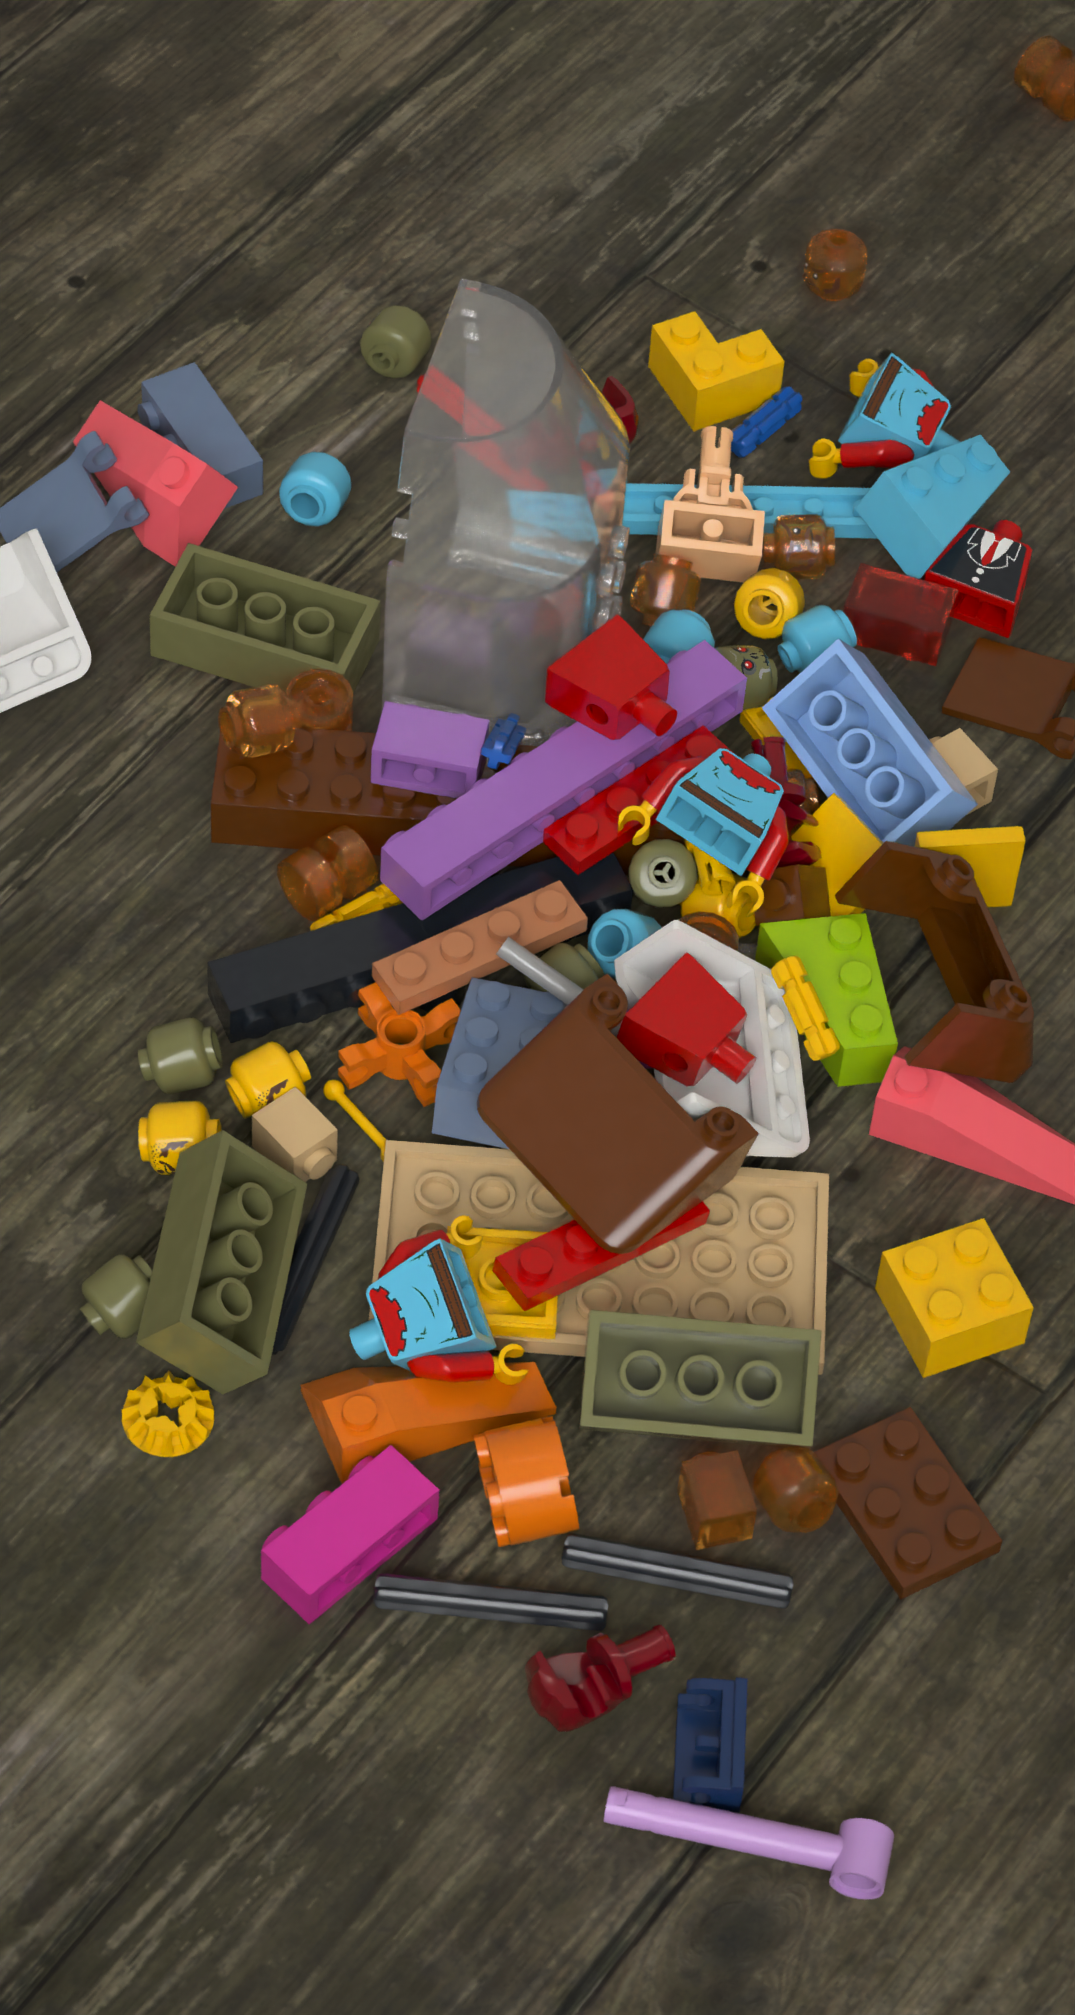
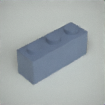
(192, 416)

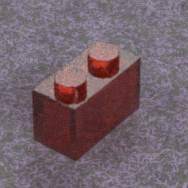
(900, 613)

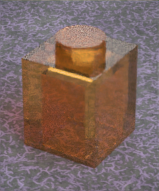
(716, 1499)

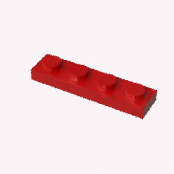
(592, 828)
(571, 1257)

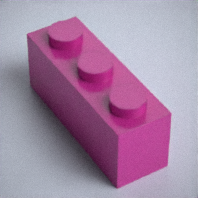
(348, 1533)

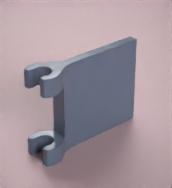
(70, 506)

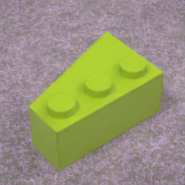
(849, 985)

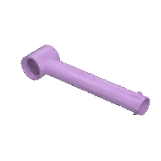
(855, 1856)

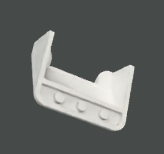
(38, 628)
(773, 1089)

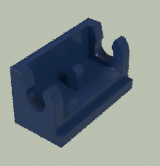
(711, 1743)

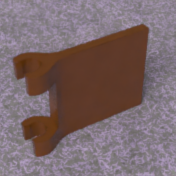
(1016, 694)

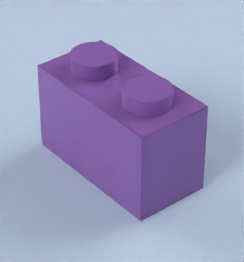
(428, 750)

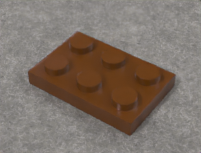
(908, 1503)

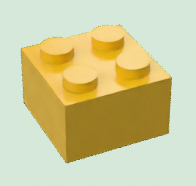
(953, 1297)

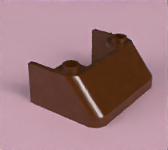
(993, 1013)

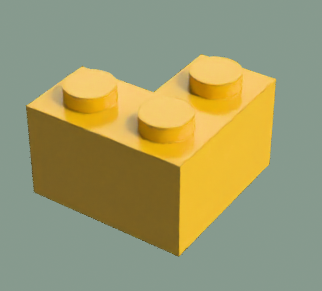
(712, 378)

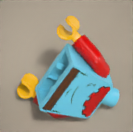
(891, 423)
(724, 810)
(432, 1314)

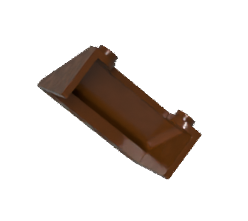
(605, 1127)

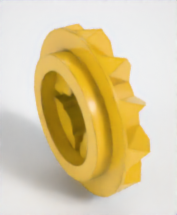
(159, 1434)

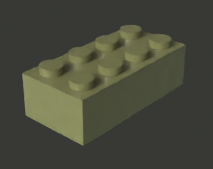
(260, 622)
(222, 1263)
(700, 1379)

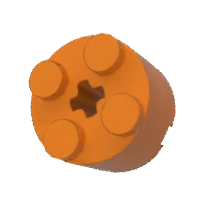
(526, 1481)

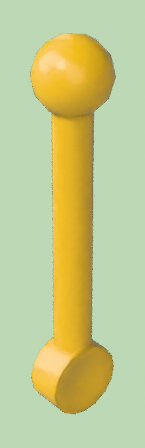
(335, 1091)

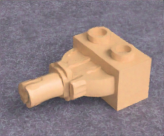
(710, 522)

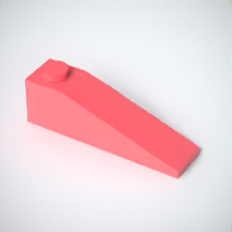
(174, 485)
(972, 1127)

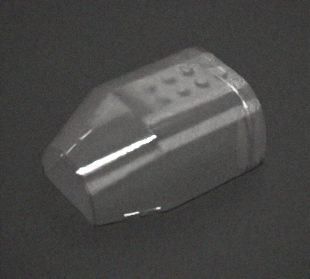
(508, 518)

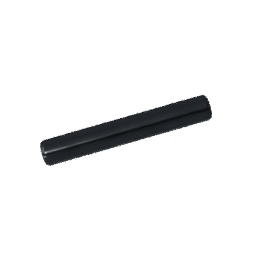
(314, 1246)
(677, 1570)
(491, 1602)

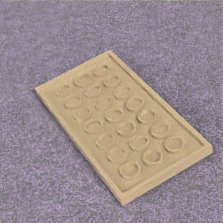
(749, 1264)

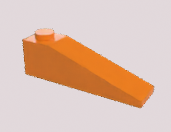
(379, 1407)

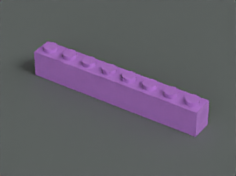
(509, 811)

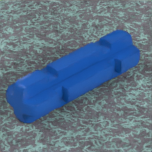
(765, 421)
(503, 741)

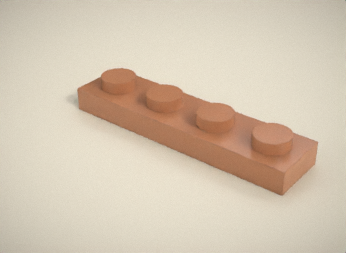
(471, 948)

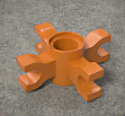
(396, 1060)

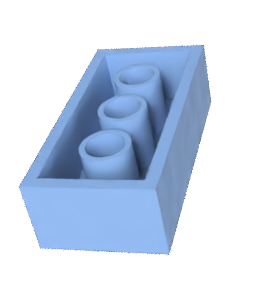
(867, 747)

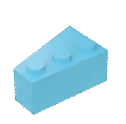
(930, 500)

